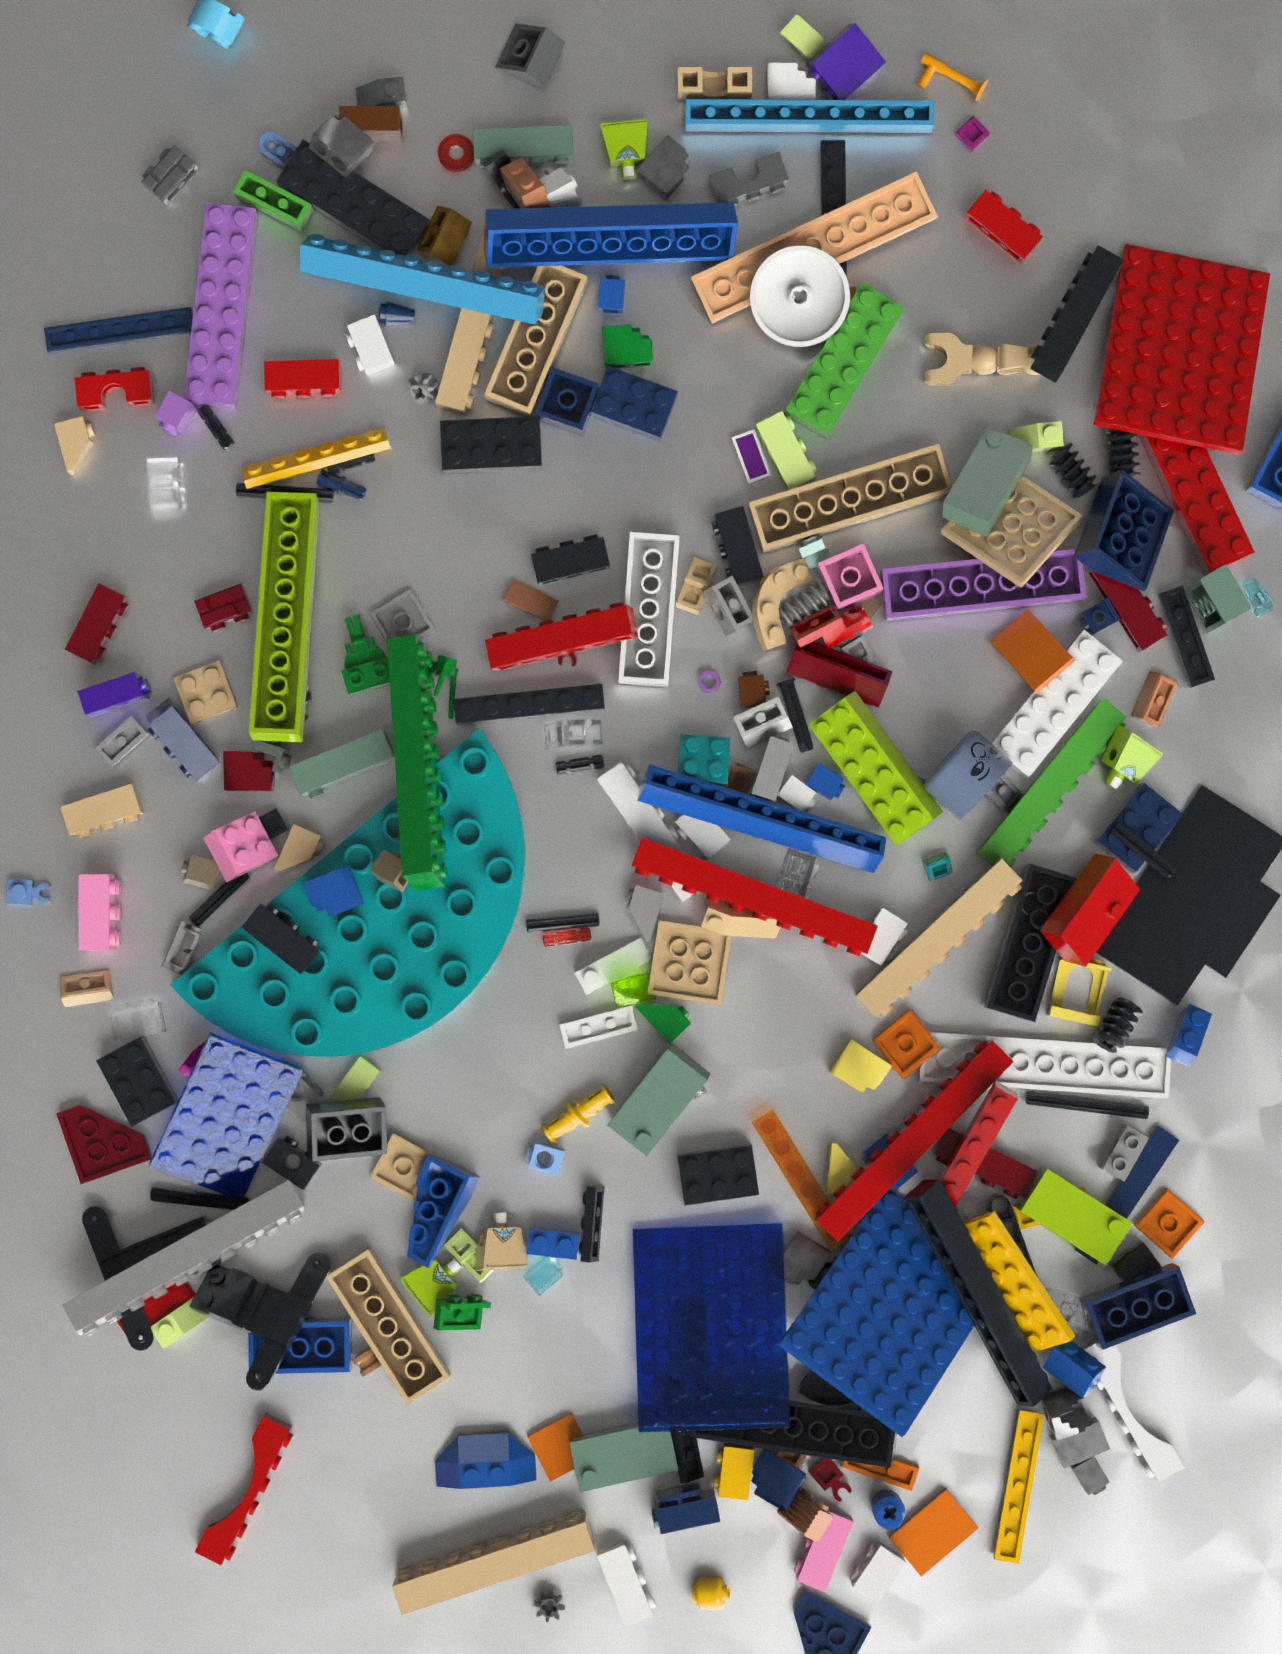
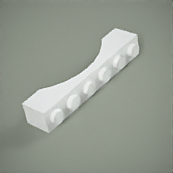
(1157, 1453)

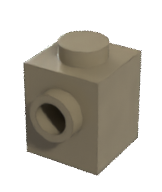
(388, 870)
(199, 872)

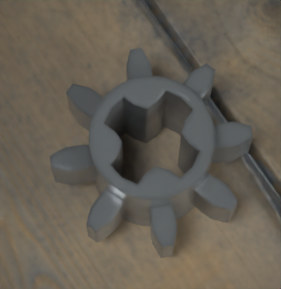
(542, 1604)

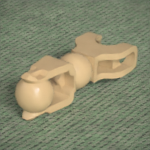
(982, 359)

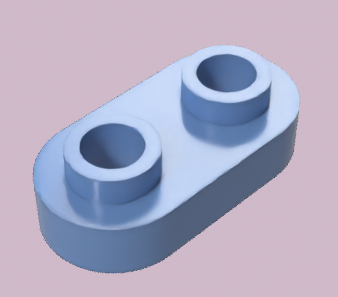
(281, 153)

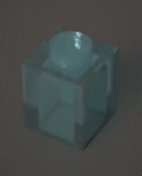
(544, 1274)

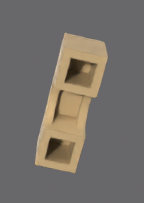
(728, 84)

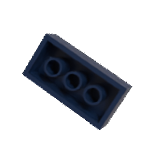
(1137, 1306)

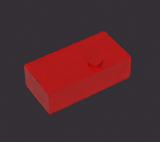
(1090, 909)

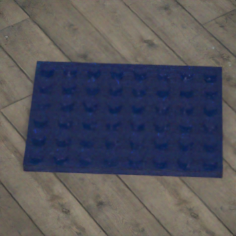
(711, 1328)

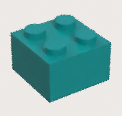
(705, 758)

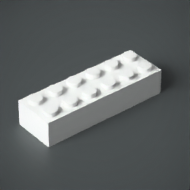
(652, 596)
(1052, 710)

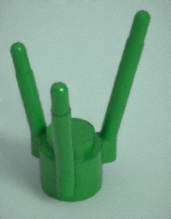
(444, 669)

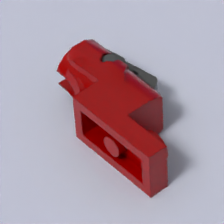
(832, 626)

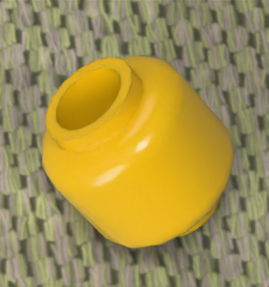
(710, 1592)

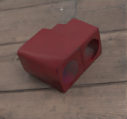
(247, 771)

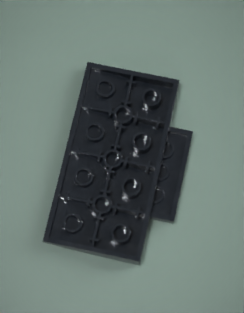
(1205, 907)

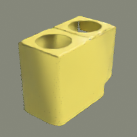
(860, 1067)

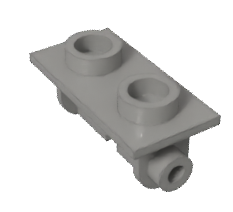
(181, 946)

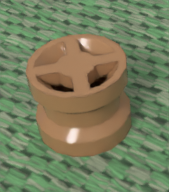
(366, 1361)

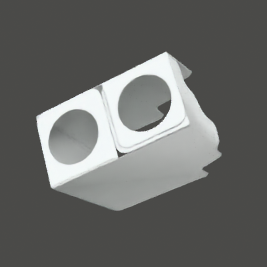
(789, 83)

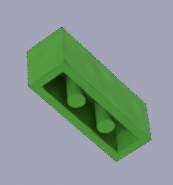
(273, 200)

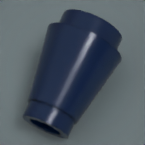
(395, 314)

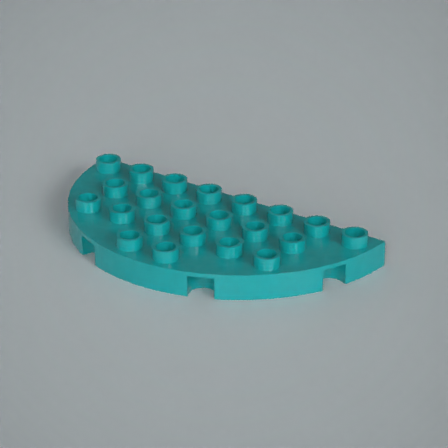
(397, 956)

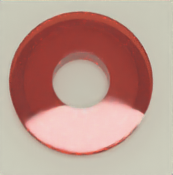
(447, 144)

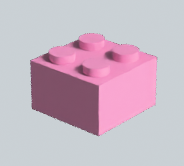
(850, 577)
(240, 846)

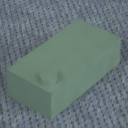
(987, 481)
(1217, 598)
(342, 763)
(659, 1099)
(621, 1456)

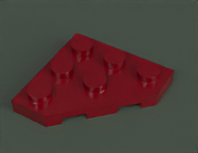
(100, 1143)

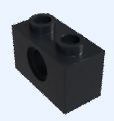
(277, 1161)

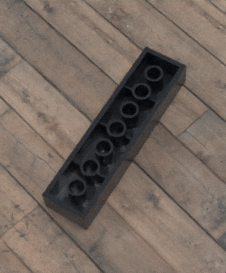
(820, 1433)

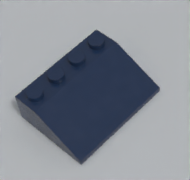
(1124, 531)

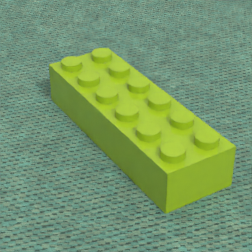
(875, 768)

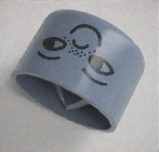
(966, 774)

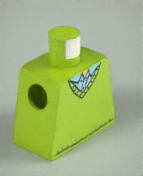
(625, 145)
(1128, 757)
(432, 1282)

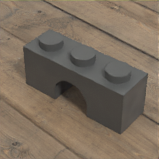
(771, 177)

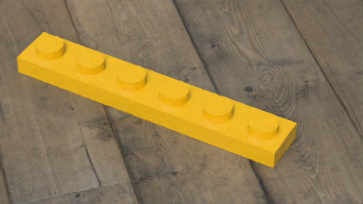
(315, 458)
(1018, 1486)

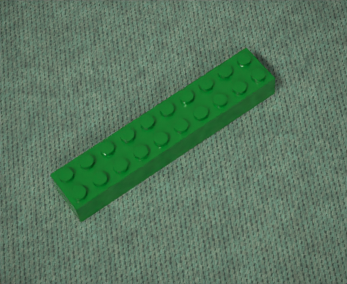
(416, 763)

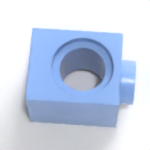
(556, 1158)

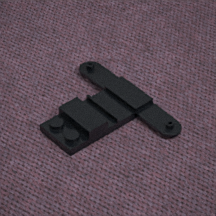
(115, 1260)
(262, 1310)

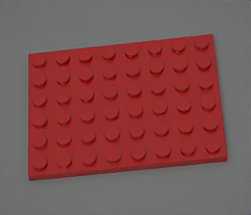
(1182, 349)

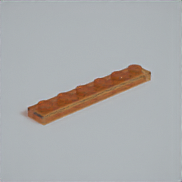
(794, 1170)

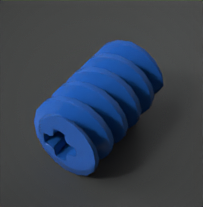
(885, 1518)

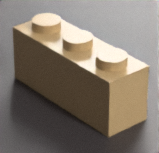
(102, 811)

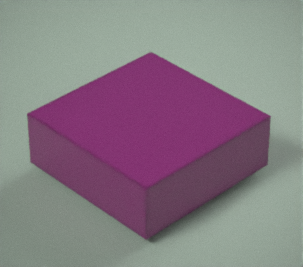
(972, 133)

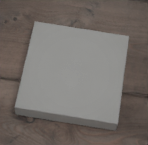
(402, 617)

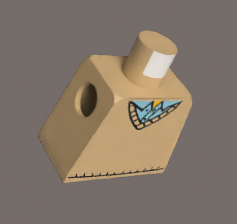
(501, 1246)

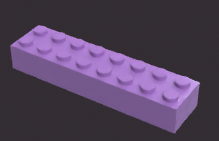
(221, 305)
(976, 587)

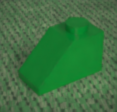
(666, 1019)

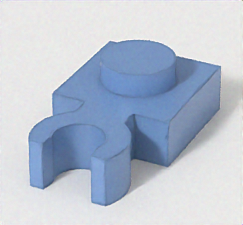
(23, 891)

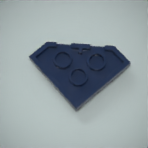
(827, 1627)

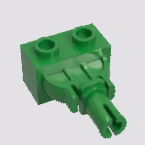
(366, 666)

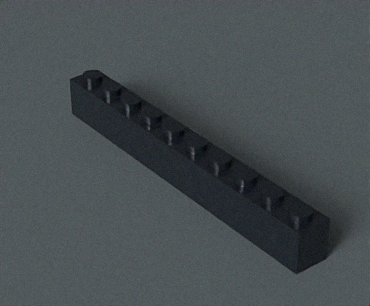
(978, 1292)

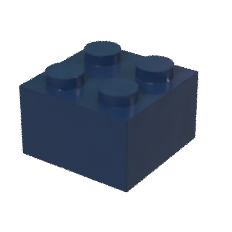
(567, 400)

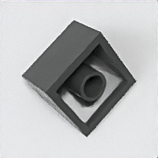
(530, 54)

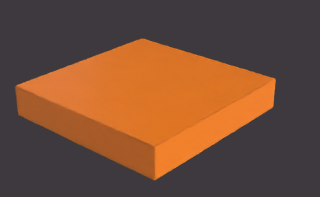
(907, 1044)
(1169, 1223)
(553, 1446)

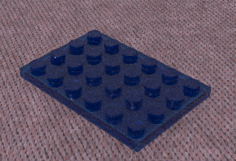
(226, 1116)

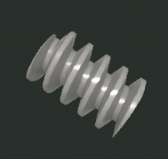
(805, 605)

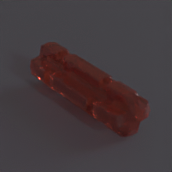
(567, 937)

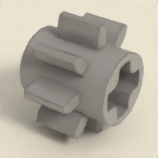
(423, 387)

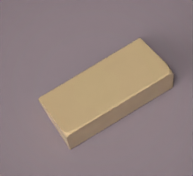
(86, 988)

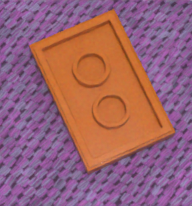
(1032, 651)
(933, 1532)

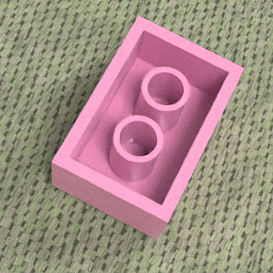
(98, 911)

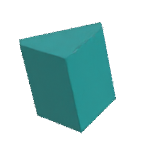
(938, 866)

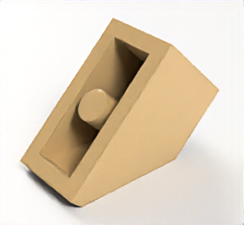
(75, 441)
(299, 848)

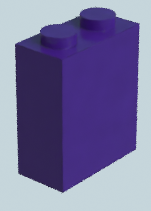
(845, 63)
(114, 695)

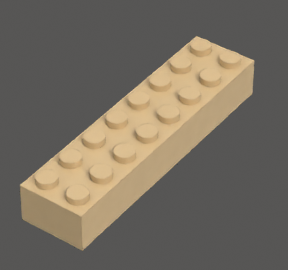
(850, 498)
(493, 1563)

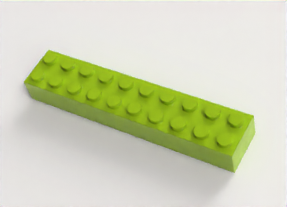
(284, 617)

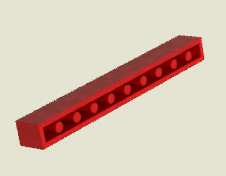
(753, 895)
(913, 1140)

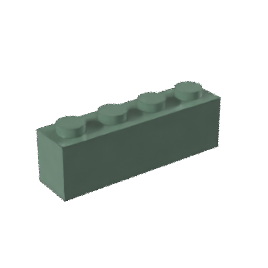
(532, 143)

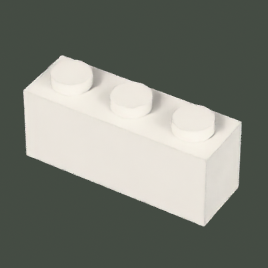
(626, 1583)

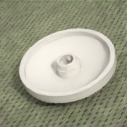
(800, 296)

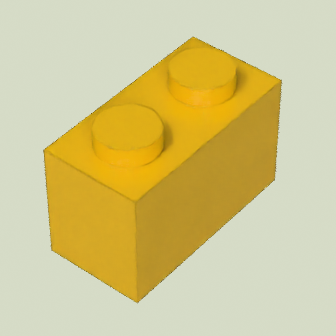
(735, 1471)

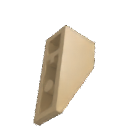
(734, 923)

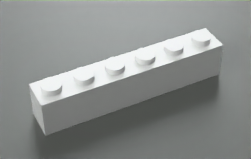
(641, 817)

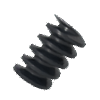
(1122, 451)
(1072, 471)
(1116, 1023)

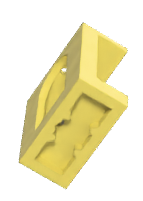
(1099, 977)

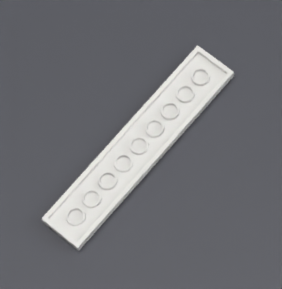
(1060, 1065)

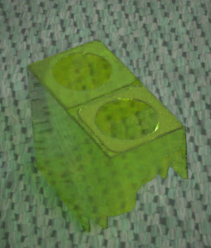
(632, 990)

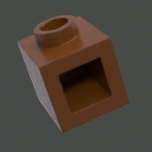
(752, 689)

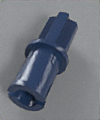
(341, 485)

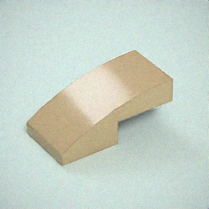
(696, 582)

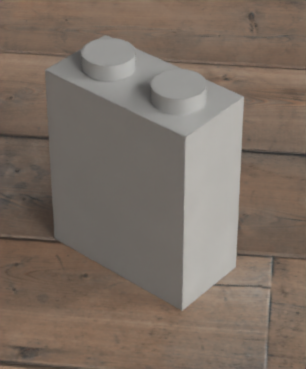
(772, 768)

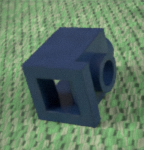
(1108, 613)

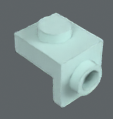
(814, 551)

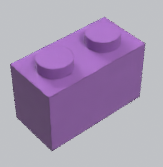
(175, 414)

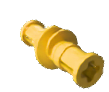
(578, 1114)

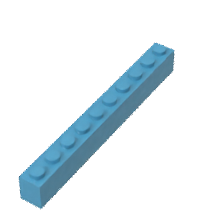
(809, 116)
(422, 279)

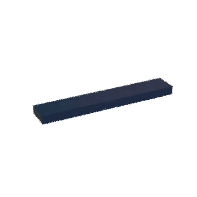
(118, 330)
(1141, 1175)

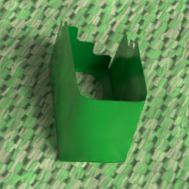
(626, 347)

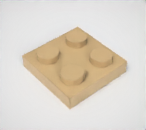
(205, 692)
(400, 1166)

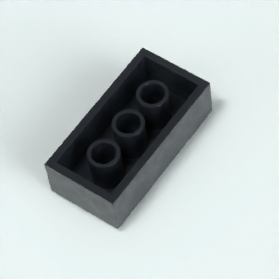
(491, 445)

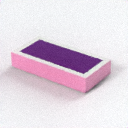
(751, 456)

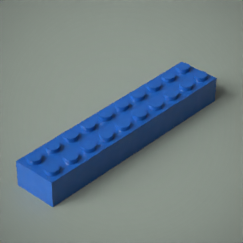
(609, 234)

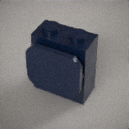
(684, 1508)

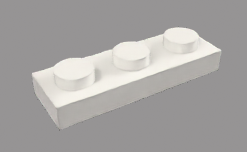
(598, 1027)

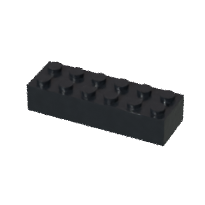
(353, 203)
(1026, 952)

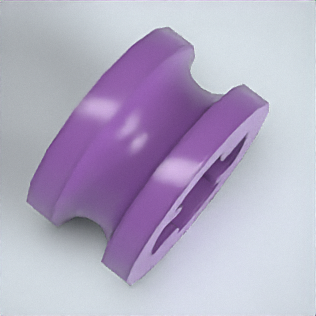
(714, 676)

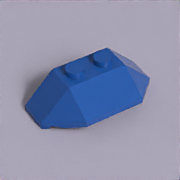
(485, 1462)

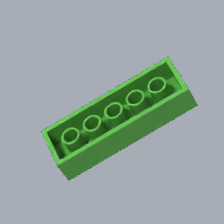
(844, 361)

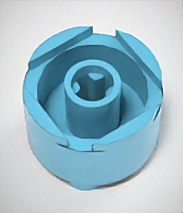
(216, 20)

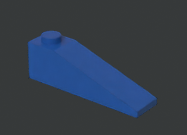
(440, 1200)

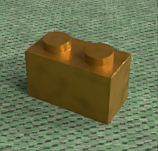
(444, 235)

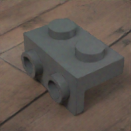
(273, 748)

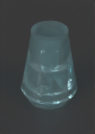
(1258, 598)

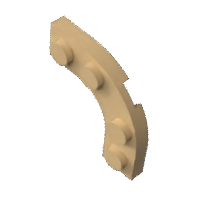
(767, 601)

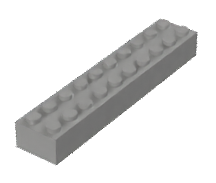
(184, 1258)

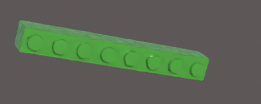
(1052, 783)

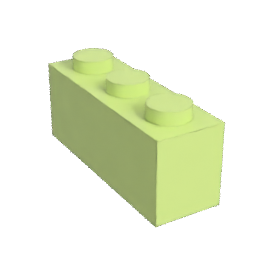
(786, 451)

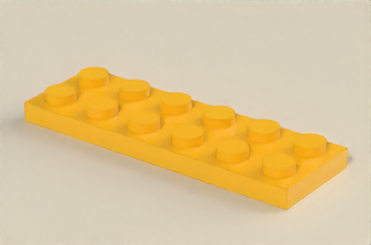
(1019, 1284)

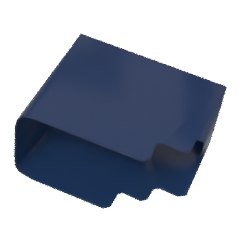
(776, 1480)

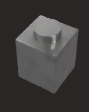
(1090, 1476)

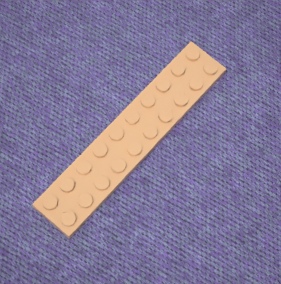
(839, 233)

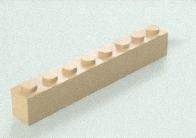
(467, 349)
(938, 937)

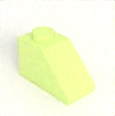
(1042, 436)
(177, 1324)

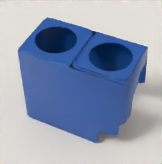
(334, 891)

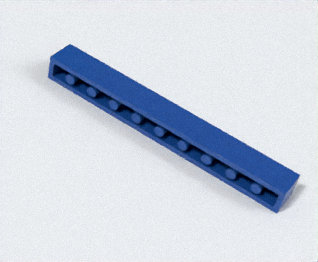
(761, 818)

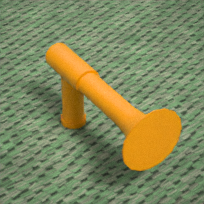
(934, 64)

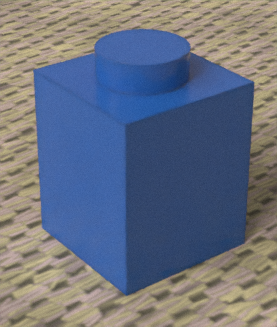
(611, 295)
(825, 782)

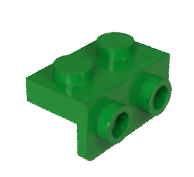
(459, 1312)

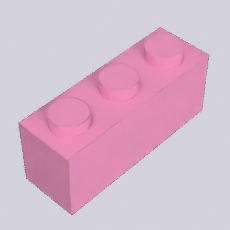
(822, 1556)

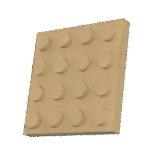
(1023, 535)

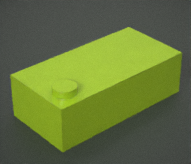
(1075, 1216)

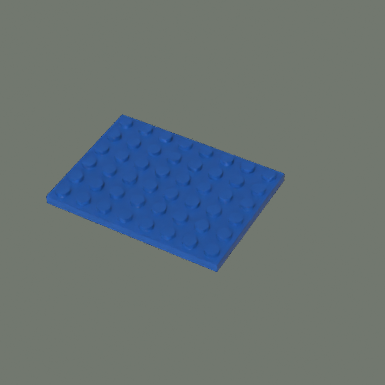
(882, 1318)

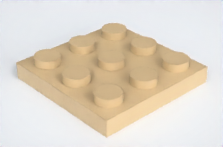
(689, 963)

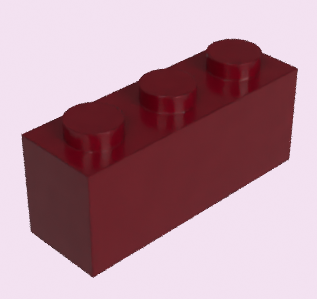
(97, 624)

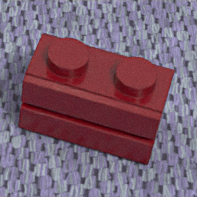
(224, 607)

